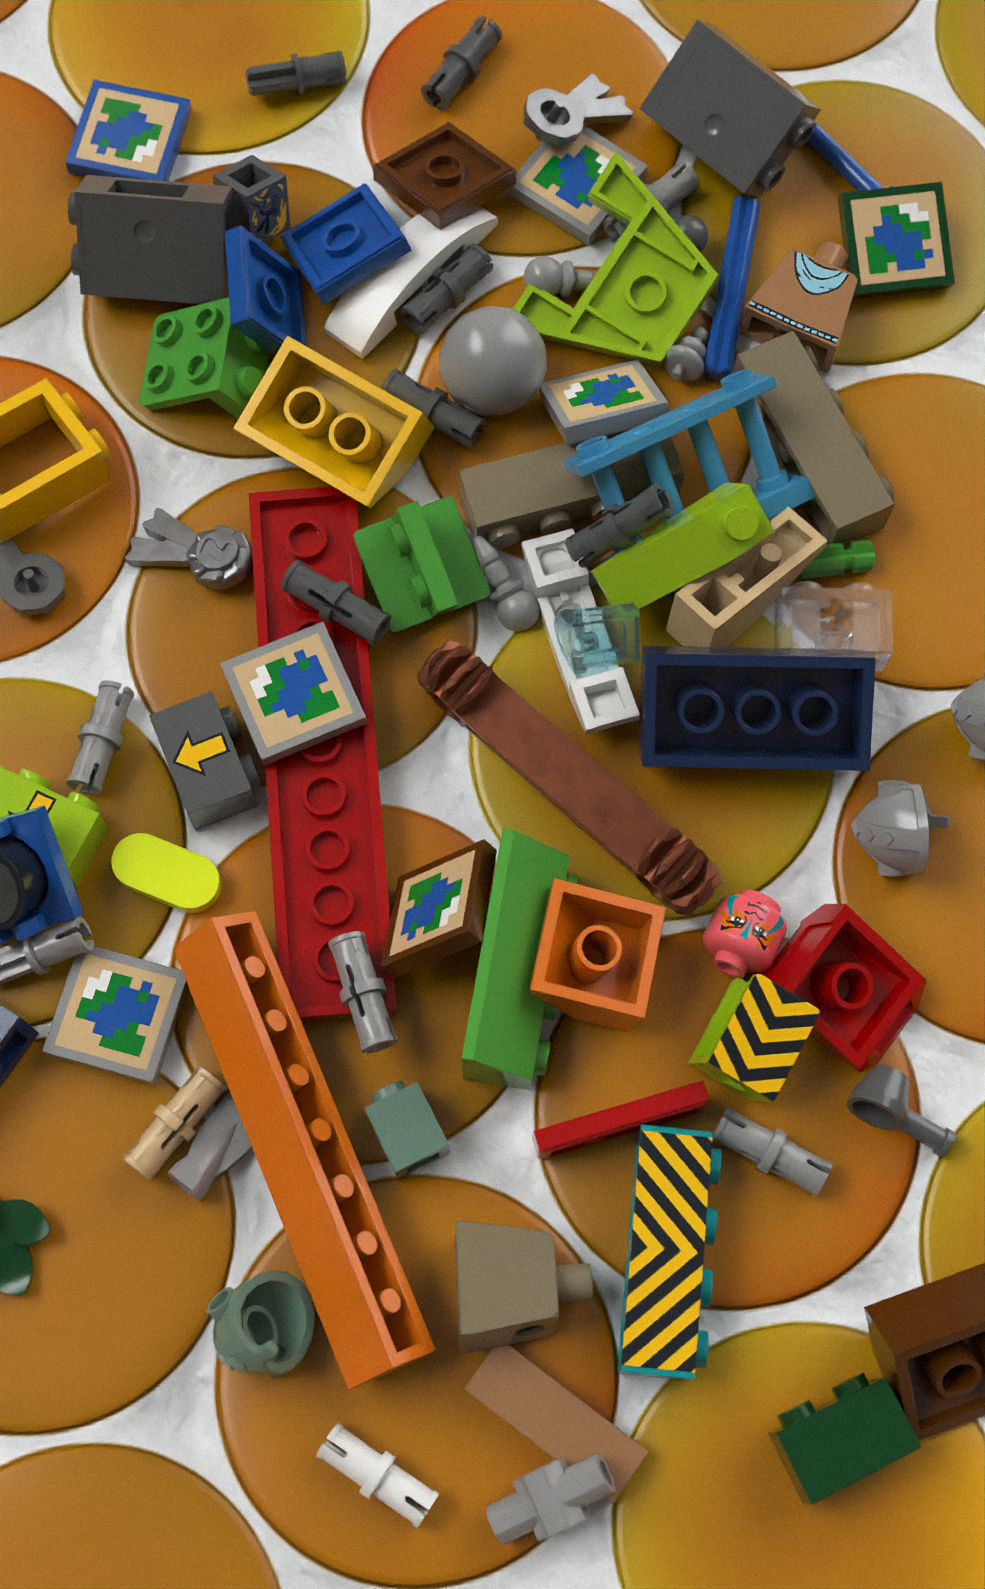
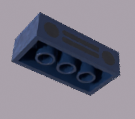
(756, 708)

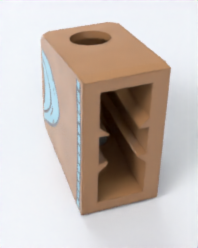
(806, 298)

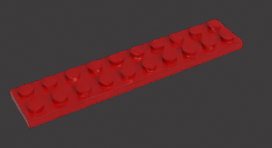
(328, 796)

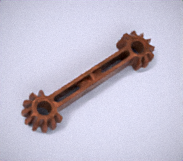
(569, 778)

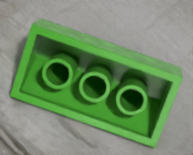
(503, 1016)

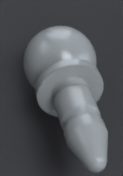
(556, 278)
(516, 606)

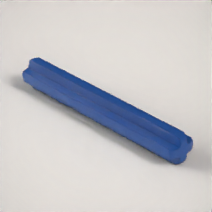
(732, 288)

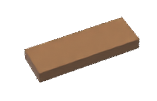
(552, 1415)

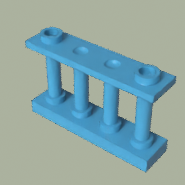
(774, 487)

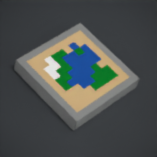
(559, 179)
(602, 401)
(293, 693)
(117, 1014)

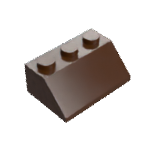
(934, 1350)

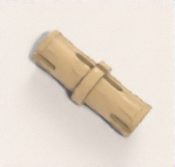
(174, 1122)

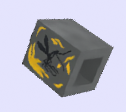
(257, 197)

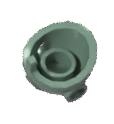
(263, 1324)

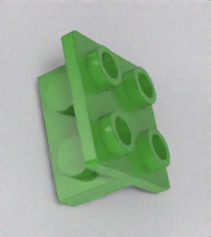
(421, 563)

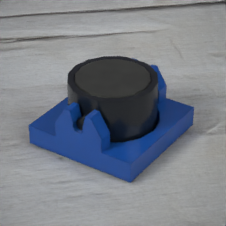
(29, 866)

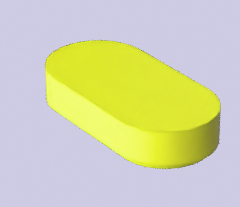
(166, 873)

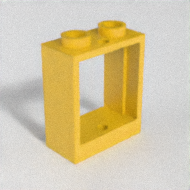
(63, 481)

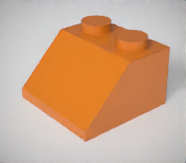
(597, 955)

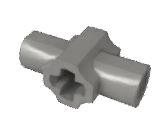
(550, 1499)

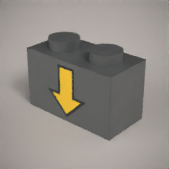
(204, 760)

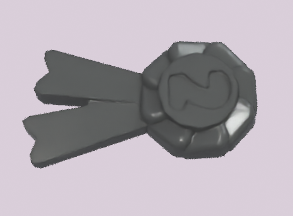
(29, 581)

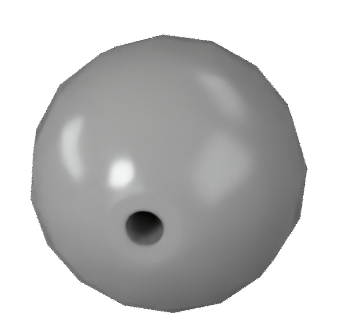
(492, 361)

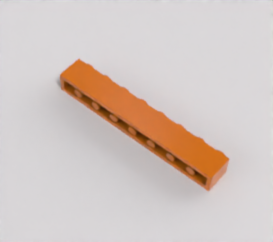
(303, 1149)

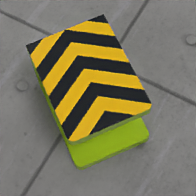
(754, 1038)

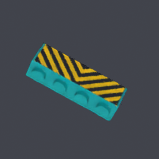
(666, 1253)

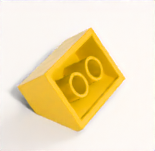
(334, 424)

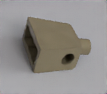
(511, 1285)

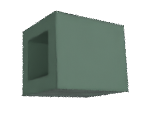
(406, 1127)

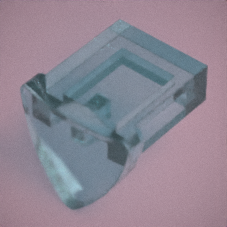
(598, 636)

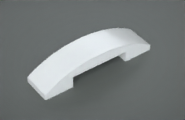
(368, 309)
(602, 693)

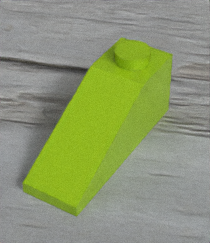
(685, 546)

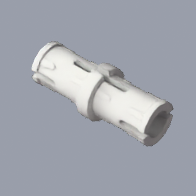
(377, 1474)

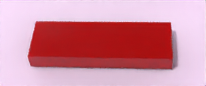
(620, 1120)

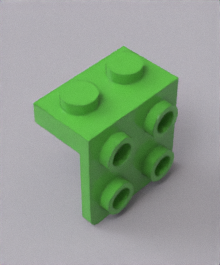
(201, 357)

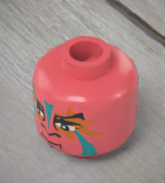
(745, 933)

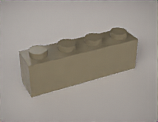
(817, 443)
(538, 495)

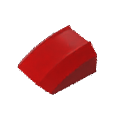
(853, 980)

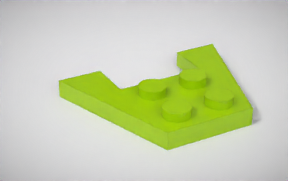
(643, 288)

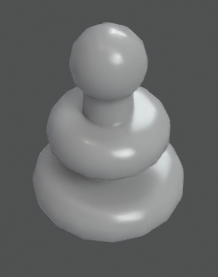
(686, 358)

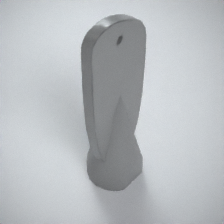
(213, 1151)

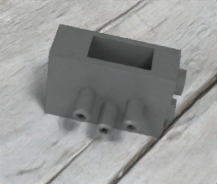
(730, 109)
(151, 239)

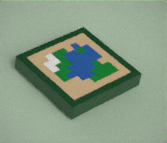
(896, 239)

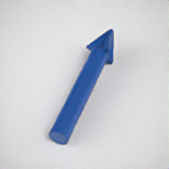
(842, 161)

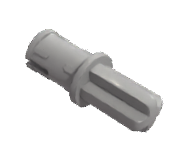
(45, 949)

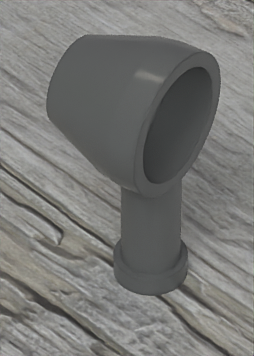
(883, 1103)

